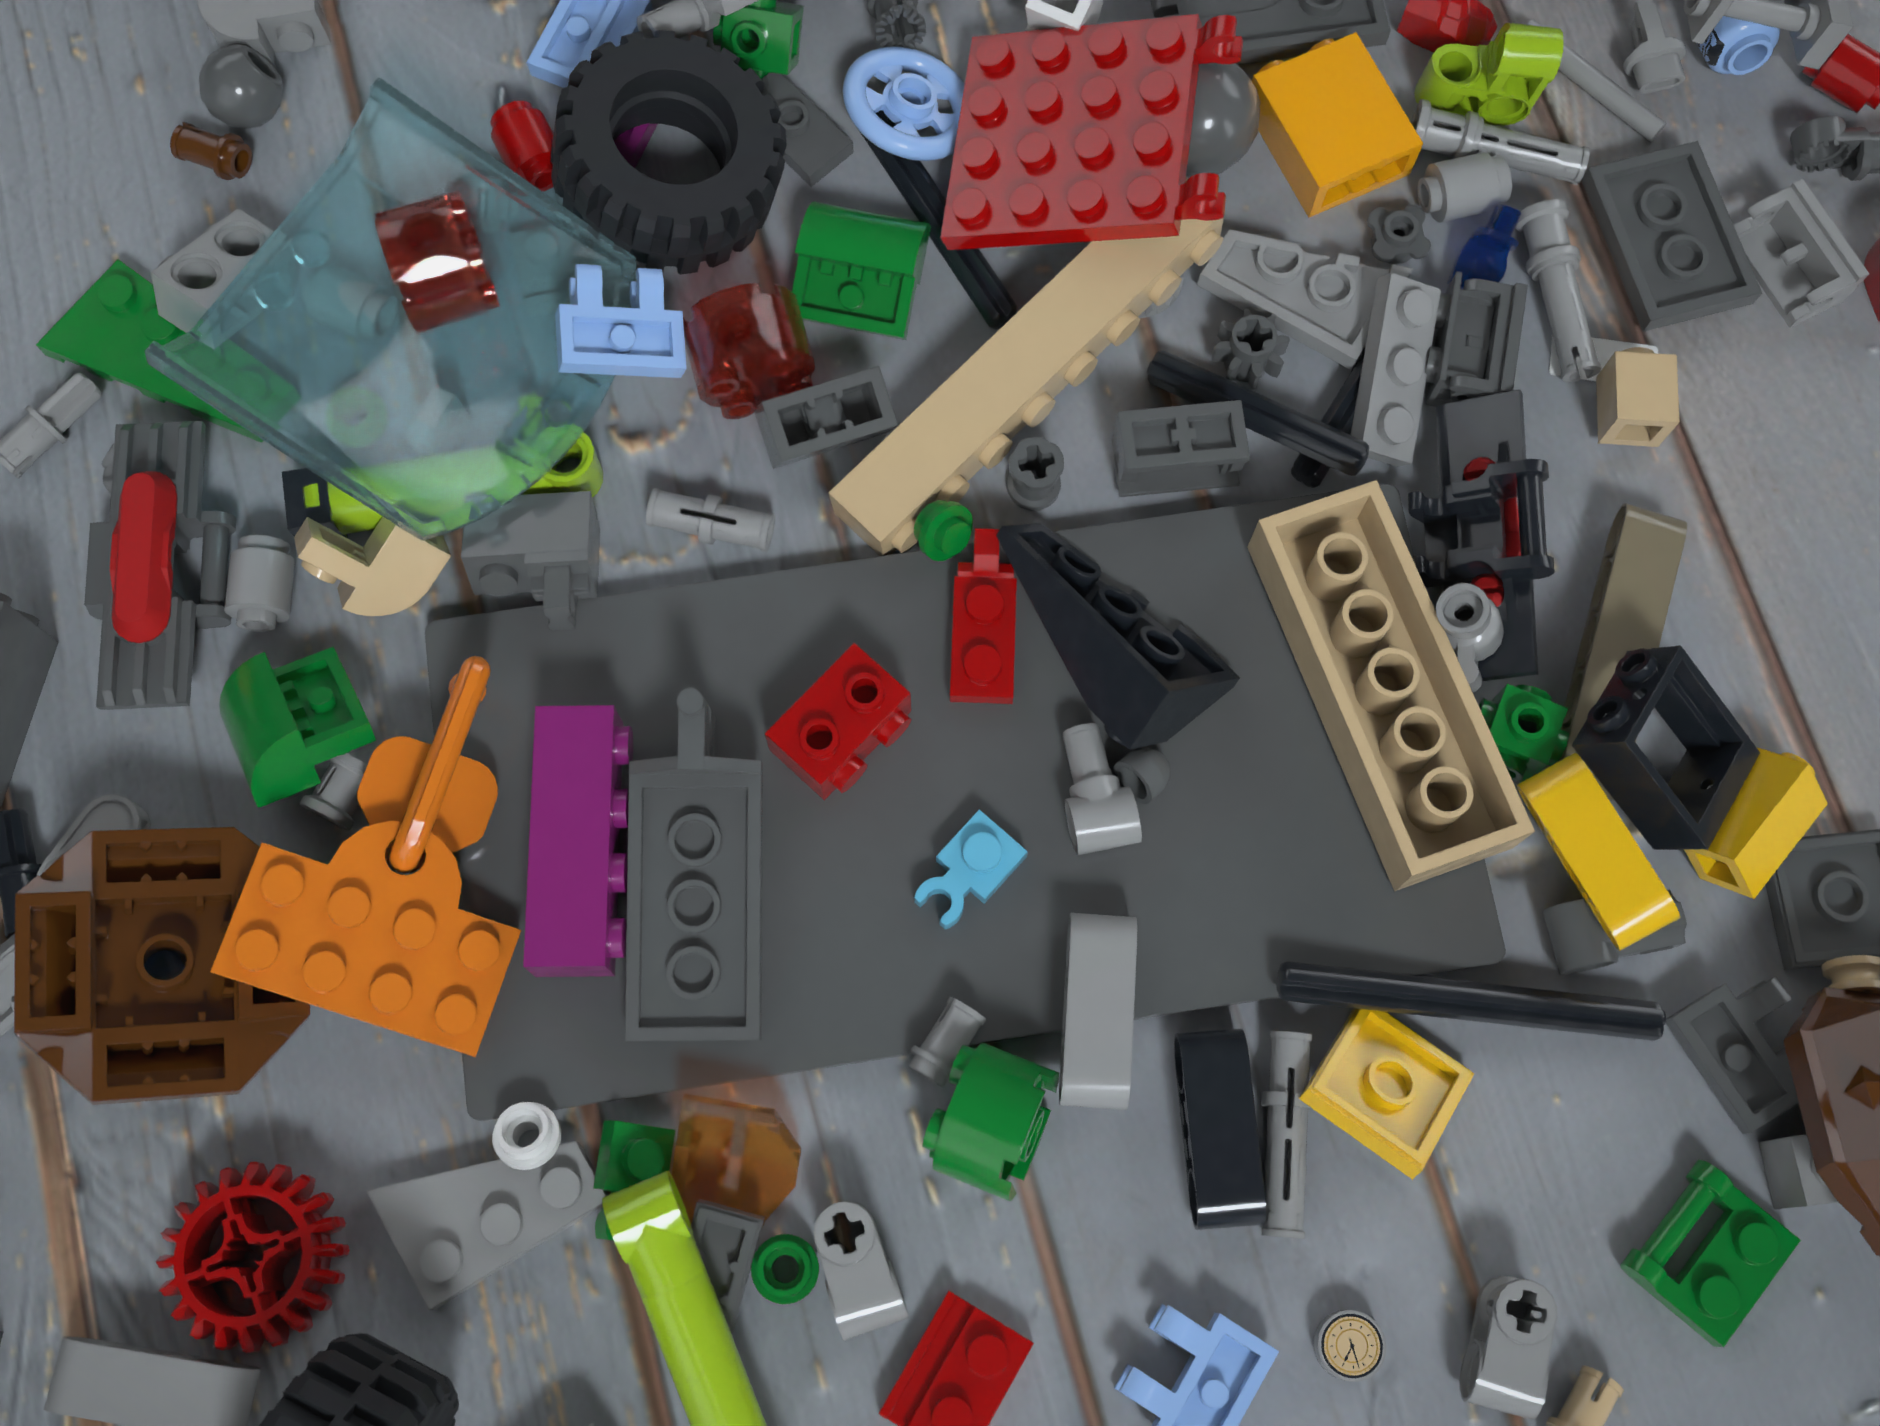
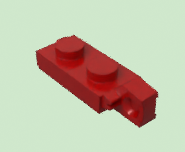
(983, 626)

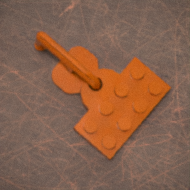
(368, 934)

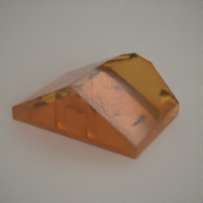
(734, 1156)

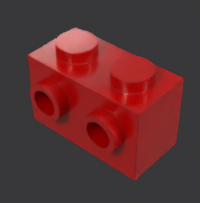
(841, 723)

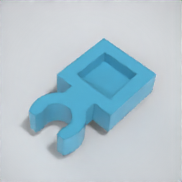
(975, 862)

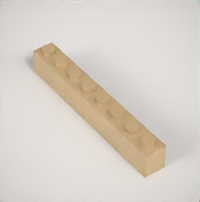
(1014, 380)

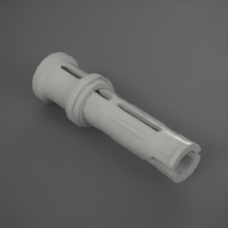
(1468, 135)
(1554, 266)

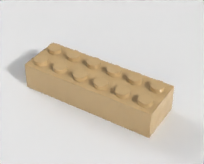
(1387, 686)

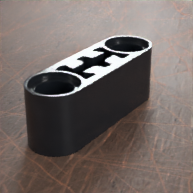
(1219, 1129)

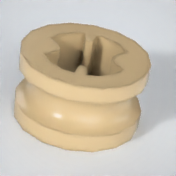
(1854, 973)

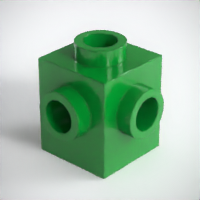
(776, 38)
(1526, 729)

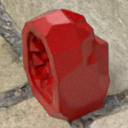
(1447, 22)

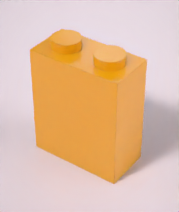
(1334, 124)

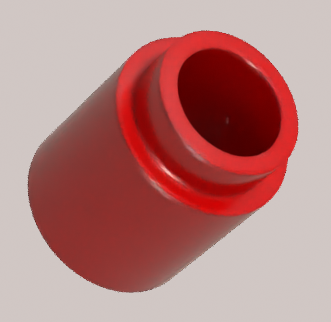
(1849, 75)
(524, 142)

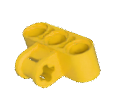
(1598, 851)

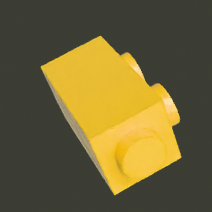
(1762, 824)

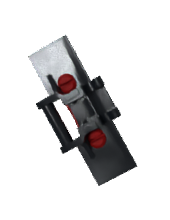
(1479, 530)

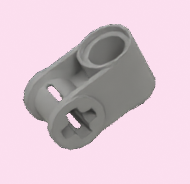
(861, 1281)
(1507, 1354)

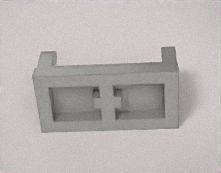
(1799, 254)

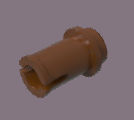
(224, 154)

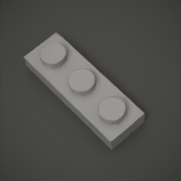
(1395, 368)

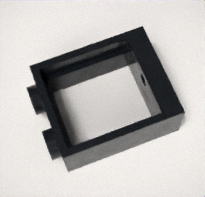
(1716, 754)

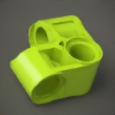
(1493, 79)

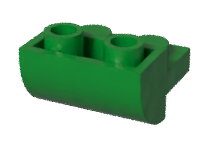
(859, 269)
(291, 721)

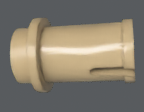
(1579, 1407)

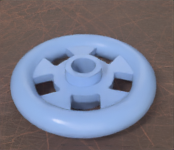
(906, 101)

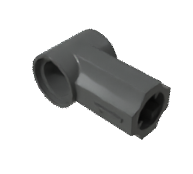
(1583, 945)

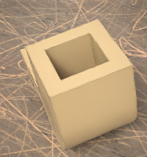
(379, 577)

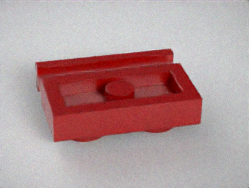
(957, 1369)

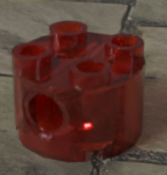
(436, 261)
(747, 348)

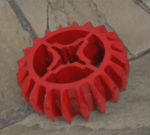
(264, 1284)

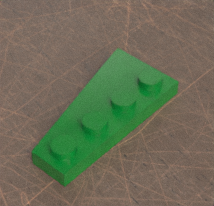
(110, 335)

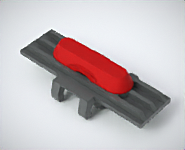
(131, 563)

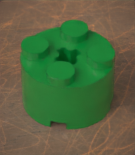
(991, 1119)

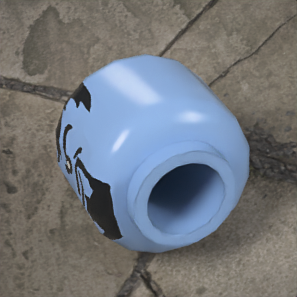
(1738, 46)

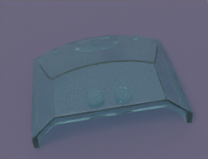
(334, 375)

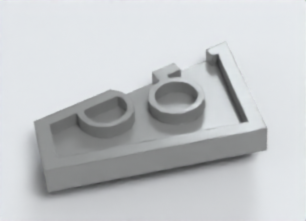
(1311, 295)
(483, 1217)

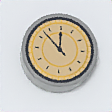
(1350, 1345)

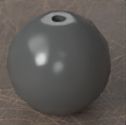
(1223, 118)

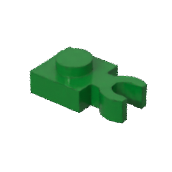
(629, 1156)

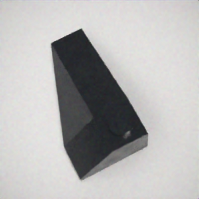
(1120, 658)

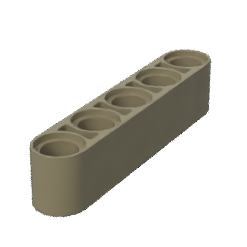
(1625, 607)

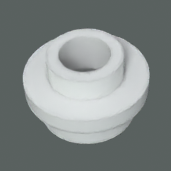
(514, 1123)

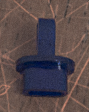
(1488, 247)

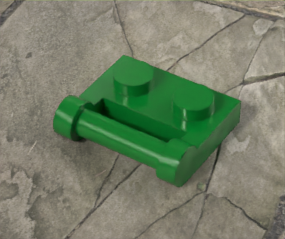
(1726, 1268)

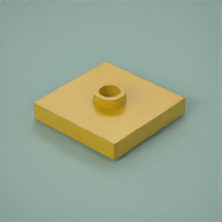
(1387, 1088)

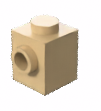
(1637, 398)

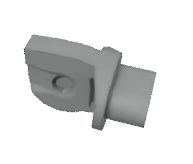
(1656, 56)

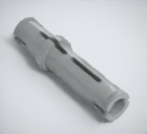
(1291, 1053)

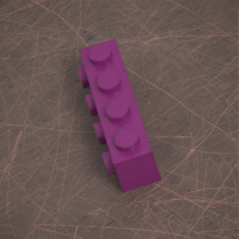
(576, 842)

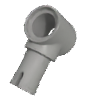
(1100, 810)

